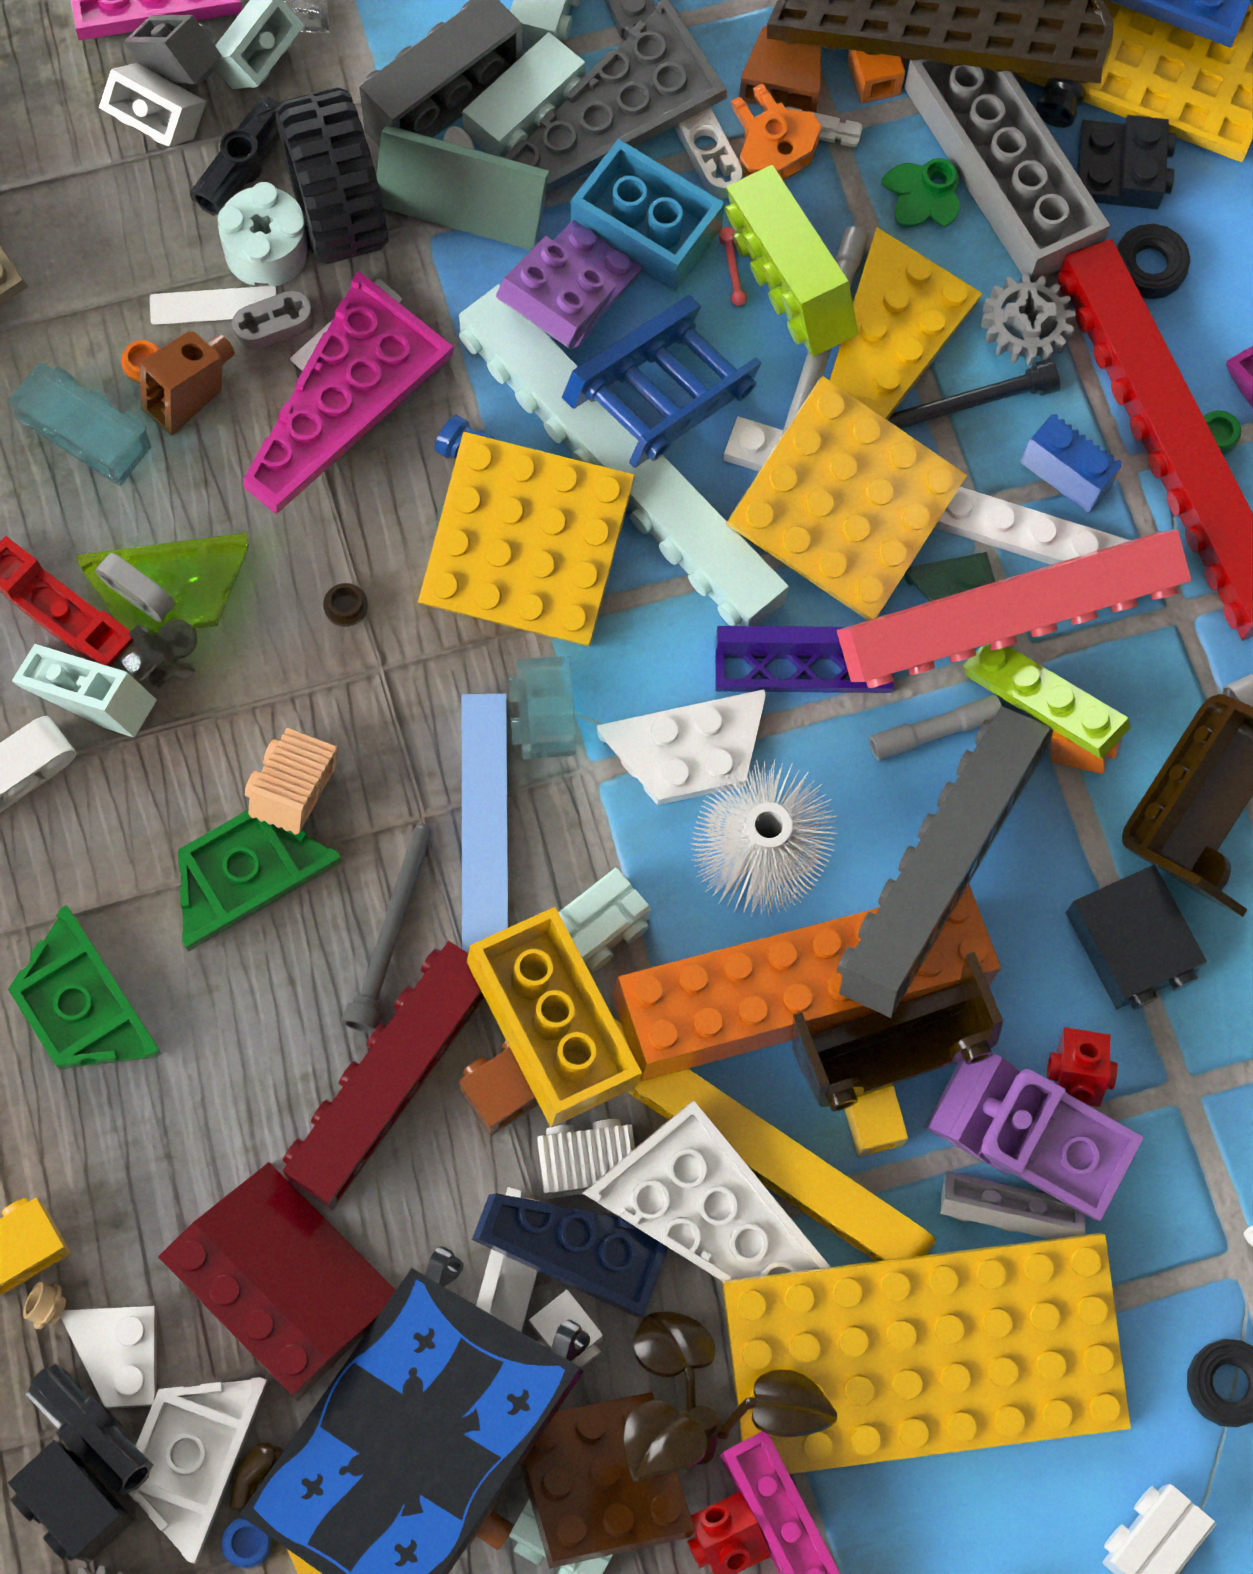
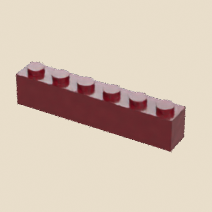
(386, 1078)

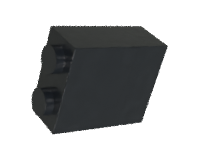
(1136, 938)

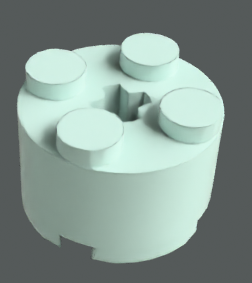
(263, 235)

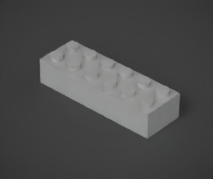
(1008, 163)

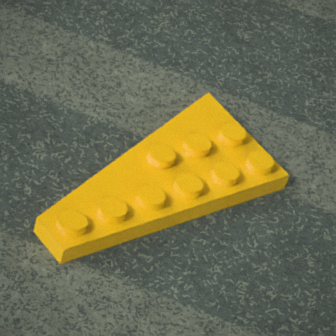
(903, 320)

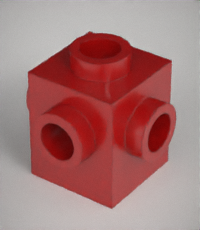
(1080, 1074)
(727, 1537)

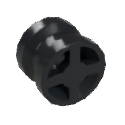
(1060, 102)

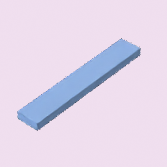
(484, 817)

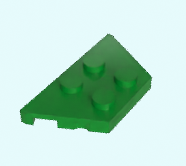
(241, 872)
(77, 1002)

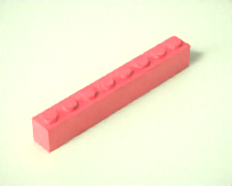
(1014, 606)

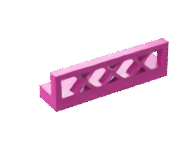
(778, 1507)

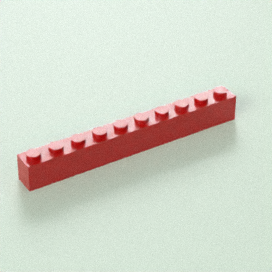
(1166, 422)

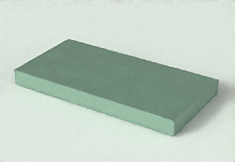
(461, 187)

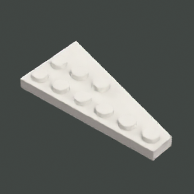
(704, 1202)

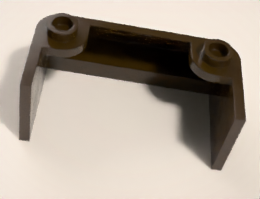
(1198, 800)
(917, 1039)

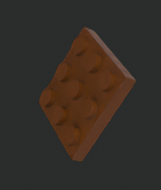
(585, 1492)

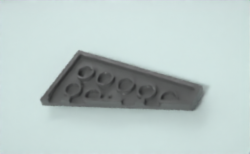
(627, 96)

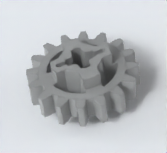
(1042, 311)

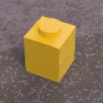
(876, 1122)

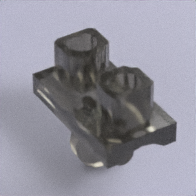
(159, 654)

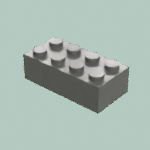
(442, 72)

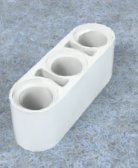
(31, 759)

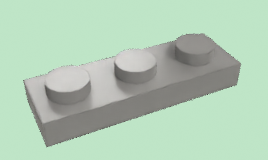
(1009, 1207)

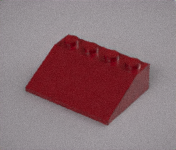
(279, 1278)

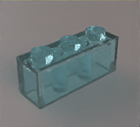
(81, 422)

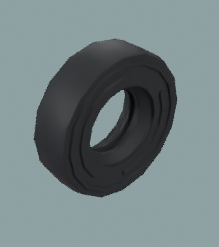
(1170, 245)
(1201, 1386)

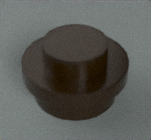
(345, 604)

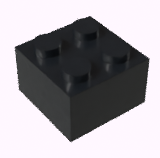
(69, 1502)

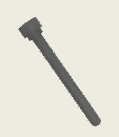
(364, 1011)

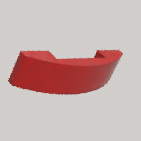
(58, 608)

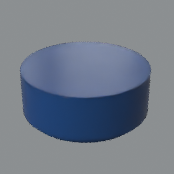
(246, 1544)

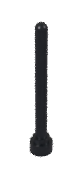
(1040, 379)

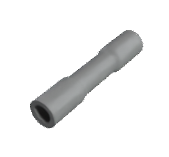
(909, 736)

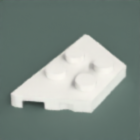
(688, 747)
(194, 1446)

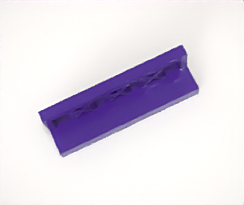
(784, 643)

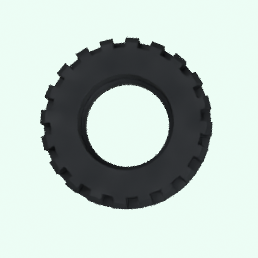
(332, 175)

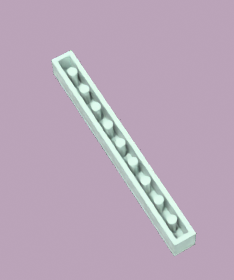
(660, 498)

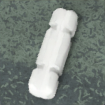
(833, 129)

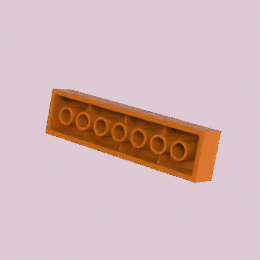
(750, 991)

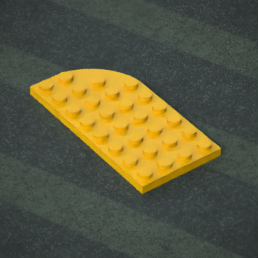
(1179, 78)

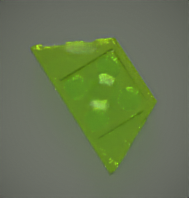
(192, 572)

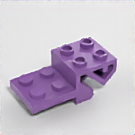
(568, 283)
(1035, 1132)

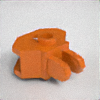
(776, 136)

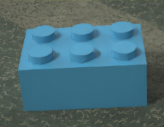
(648, 213)

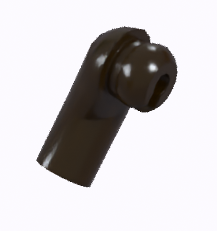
(250, 1470)

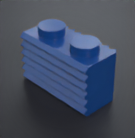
(1070, 463)

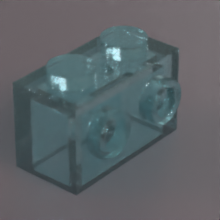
(545, 707)

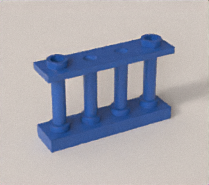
(650, 344)

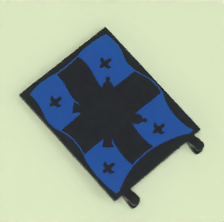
(415, 1434)

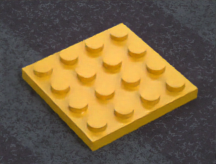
(846, 499)
(526, 539)

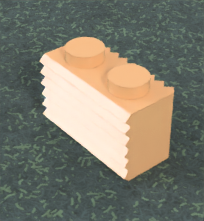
(290, 780)

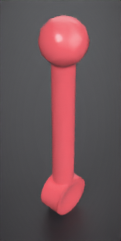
(738, 296)

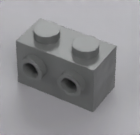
(174, 48)

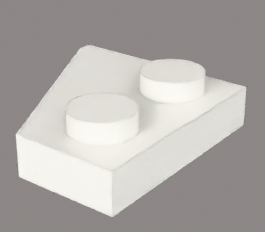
(117, 1352)

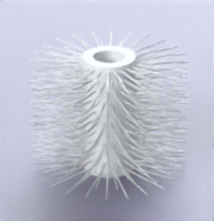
(763, 838)

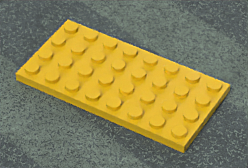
(938, 1350)

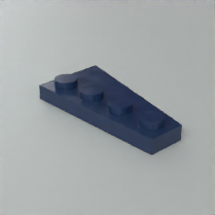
(575, 1247)

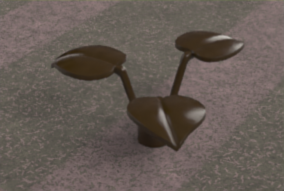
(667, 1441)

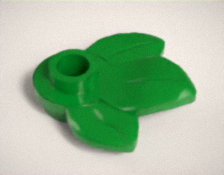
(920, 196)

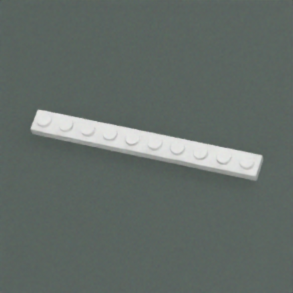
(968, 513)

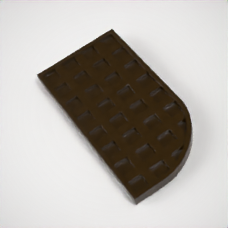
(1003, 35)

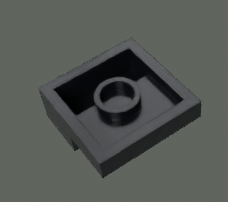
(1127, 161)

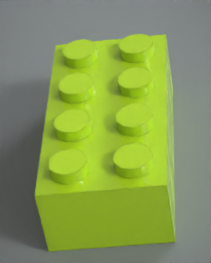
(791, 261)

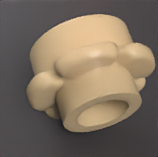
(44, 1305)

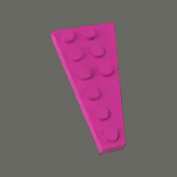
(350, 383)

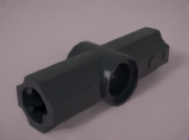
(229, 174)
(89, 1429)

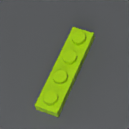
(1048, 698)

